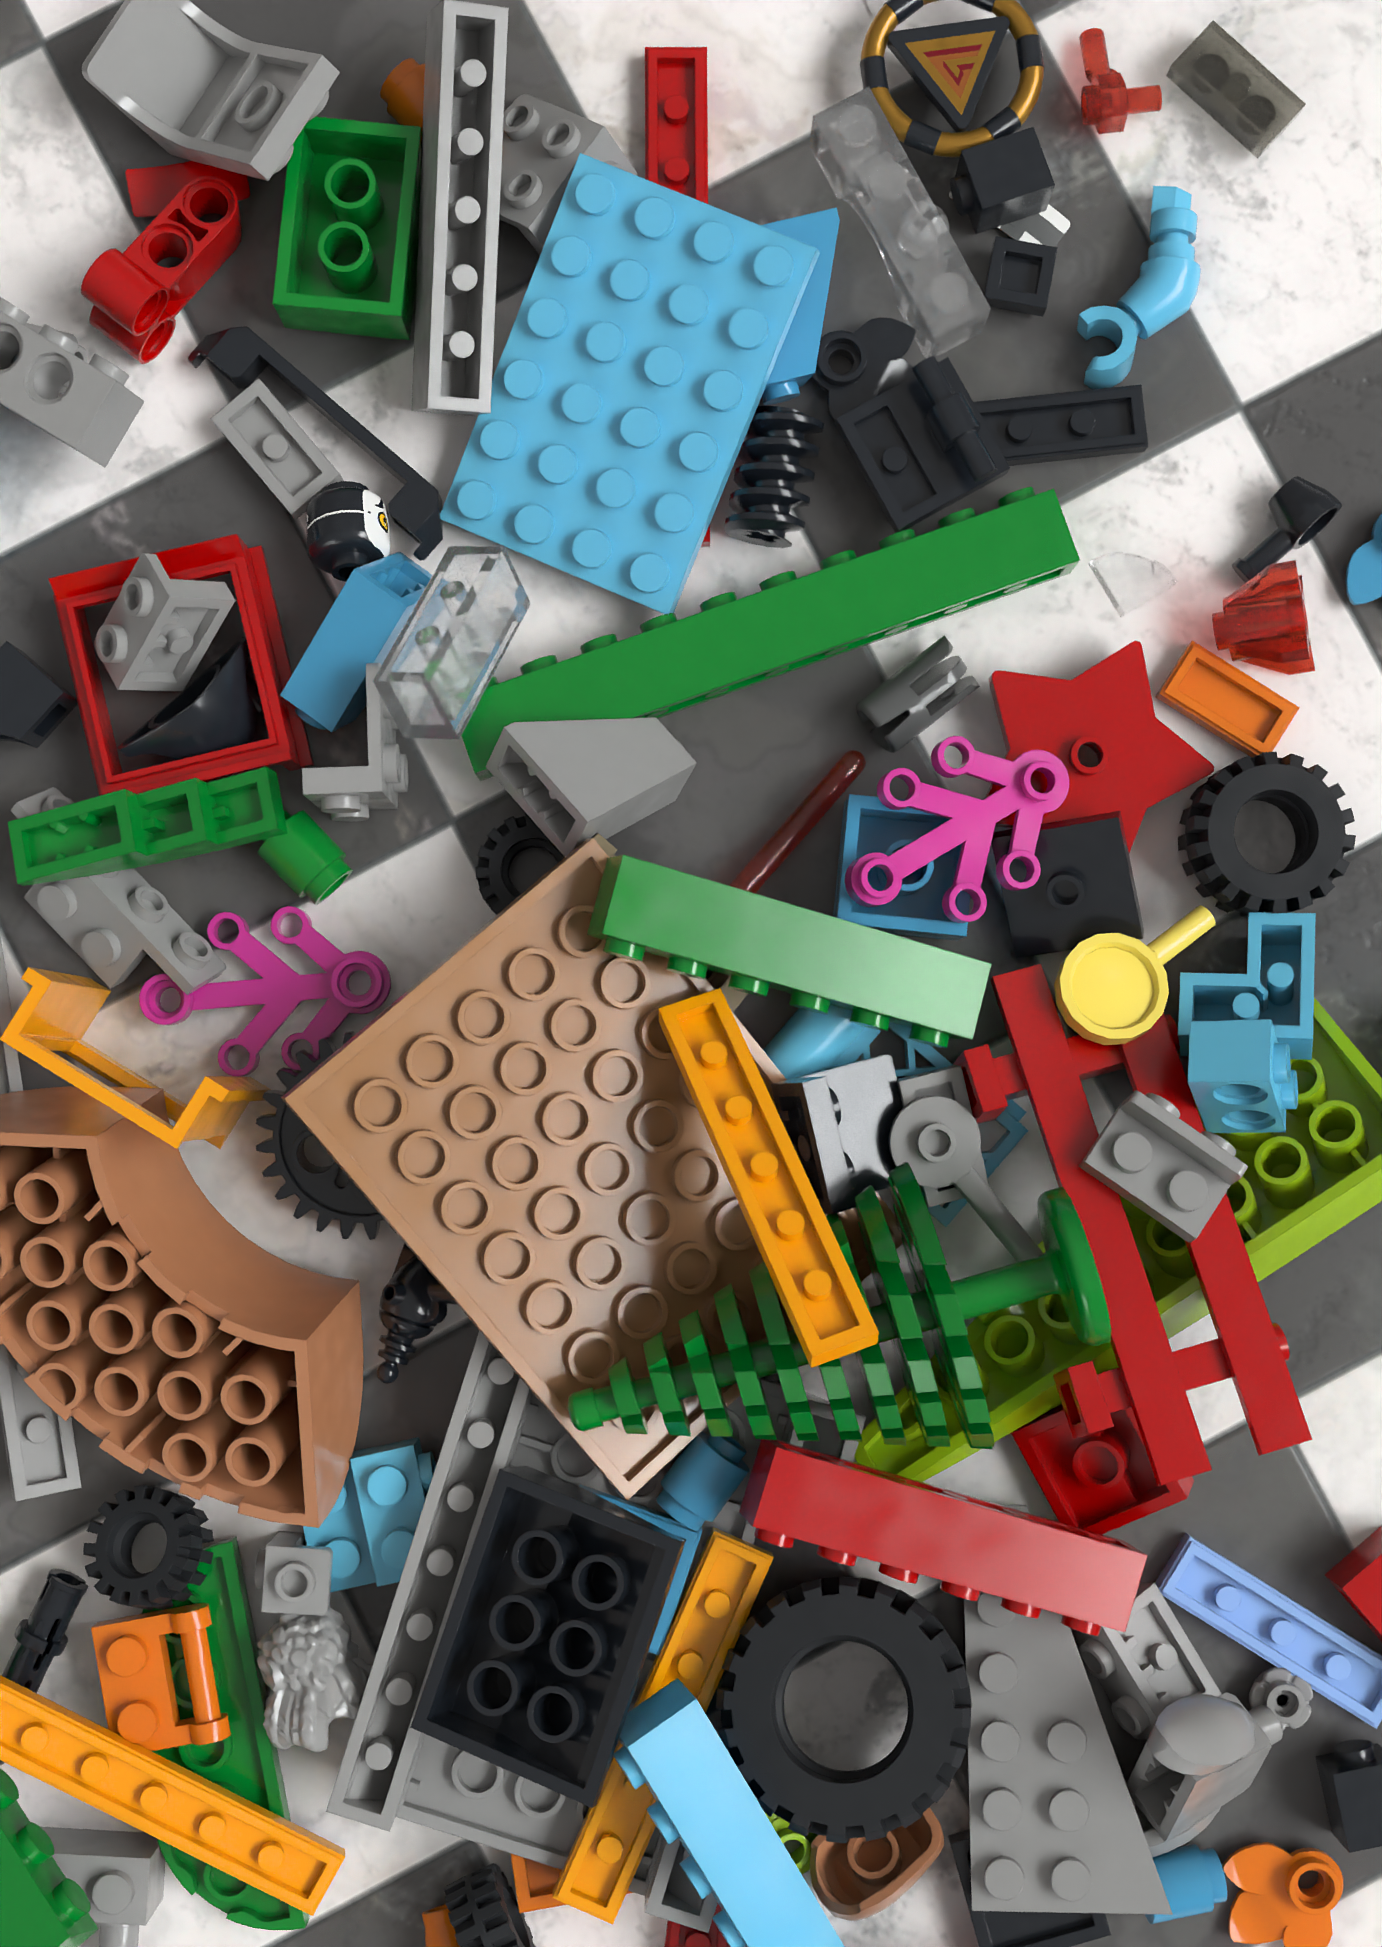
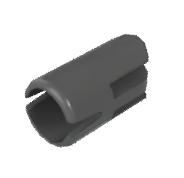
(916, 696)

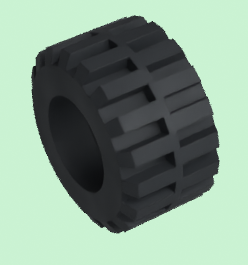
(1315, 821)

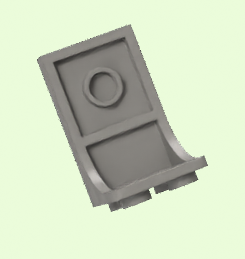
(207, 88)

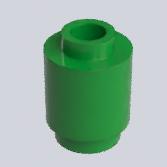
(306, 858)

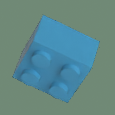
(918, 906)

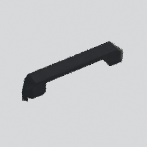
(243, 356)

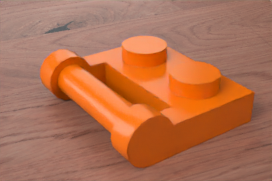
(140, 1682)

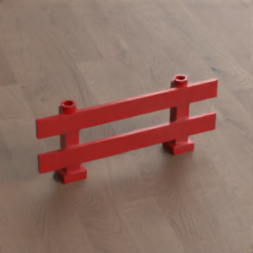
(1149, 1373)

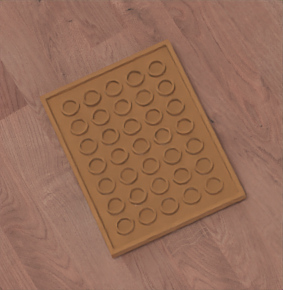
(551, 1156)

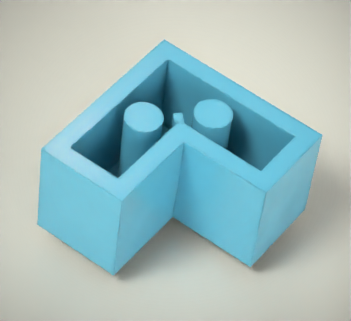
(1275, 986)

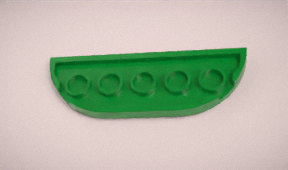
(244, 1760)

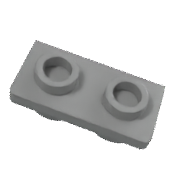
(160, 628)
(1163, 1163)
(1146, 1664)

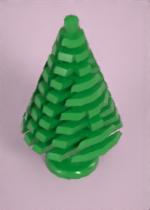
(901, 1317)

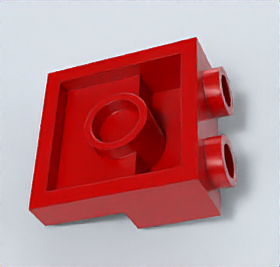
(1095, 1478)

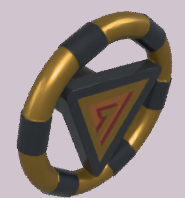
(952, 70)

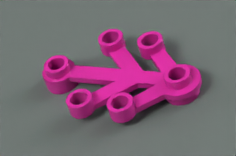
(969, 823)
(279, 989)

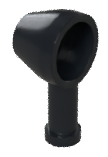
(1300, 515)

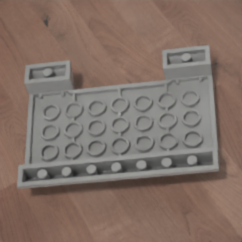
(428, 1782)

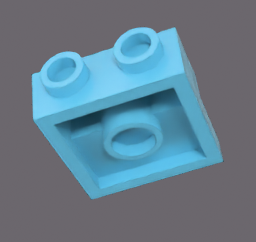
(375, 1514)

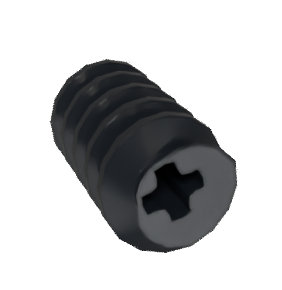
(770, 476)

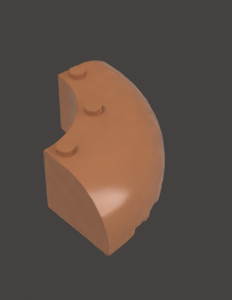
(166, 1318)

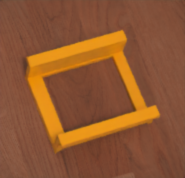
(56, 1019)

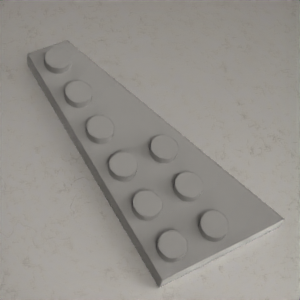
(1043, 1777)

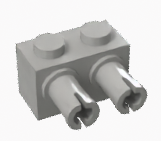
(119, 1875)

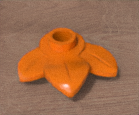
(1273, 1903)

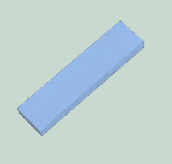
(1274, 1627)

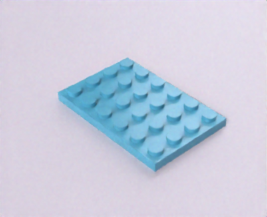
(628, 383)

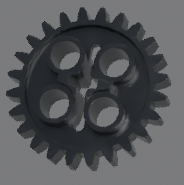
(311, 1183)

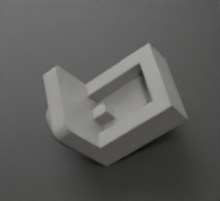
(294, 1576)

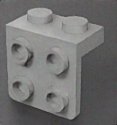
(539, 158)
(355, 790)

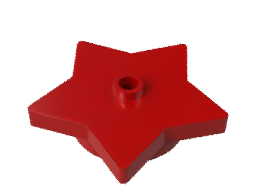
(1112, 715)

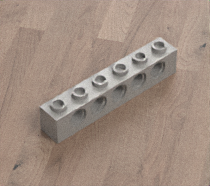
(92, 410)

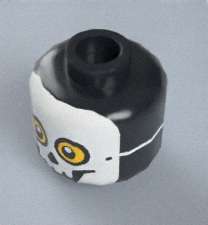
(346, 528)

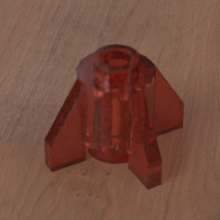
(1267, 622)

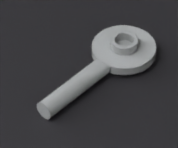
(942, 1147)

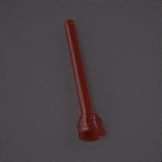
(800, 822)

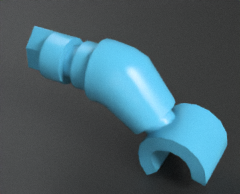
(1159, 295)

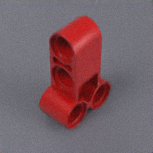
(139, 298)

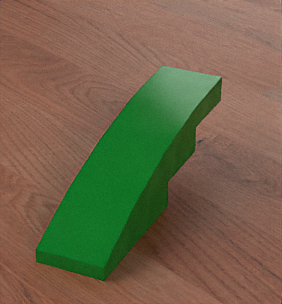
(147, 827)

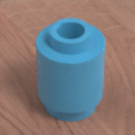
(703, 1479)
(1191, 1882)

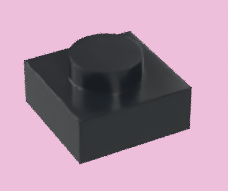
(1019, 276)

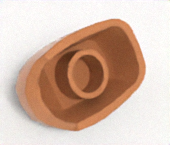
(871, 1875)

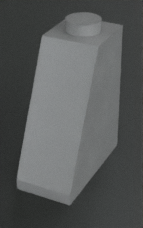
(589, 774)

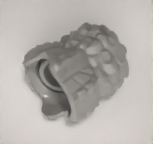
(311, 1678)

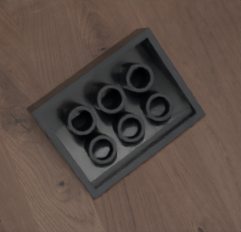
(548, 1632)

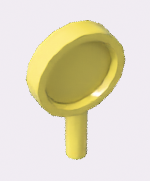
(1117, 985)

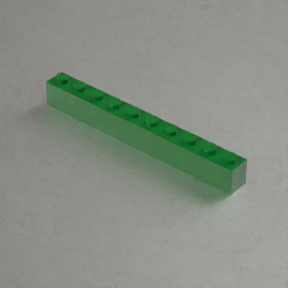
(787, 622)

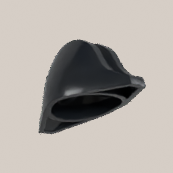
(207, 715)

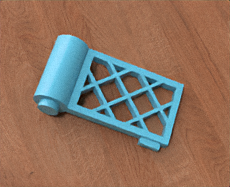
(825, 1041)

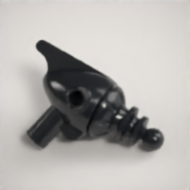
(410, 1308)

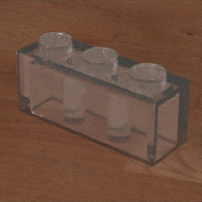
(452, 642)

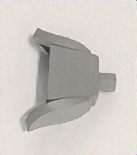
(1195, 1762)

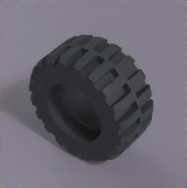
(788, 1781)

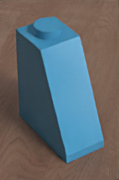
(801, 346)
(358, 630)

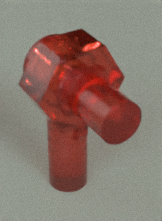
(1107, 99)

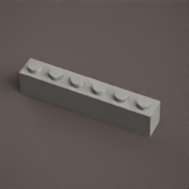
(459, 207)

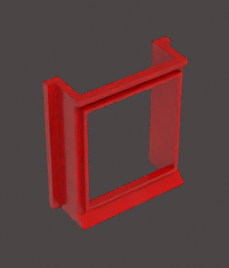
(266, 644)

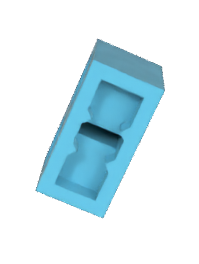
(1240, 1076)

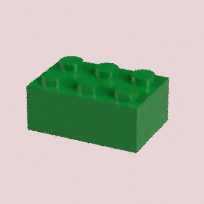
(350, 229)

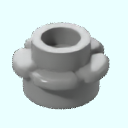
(1277, 1682)

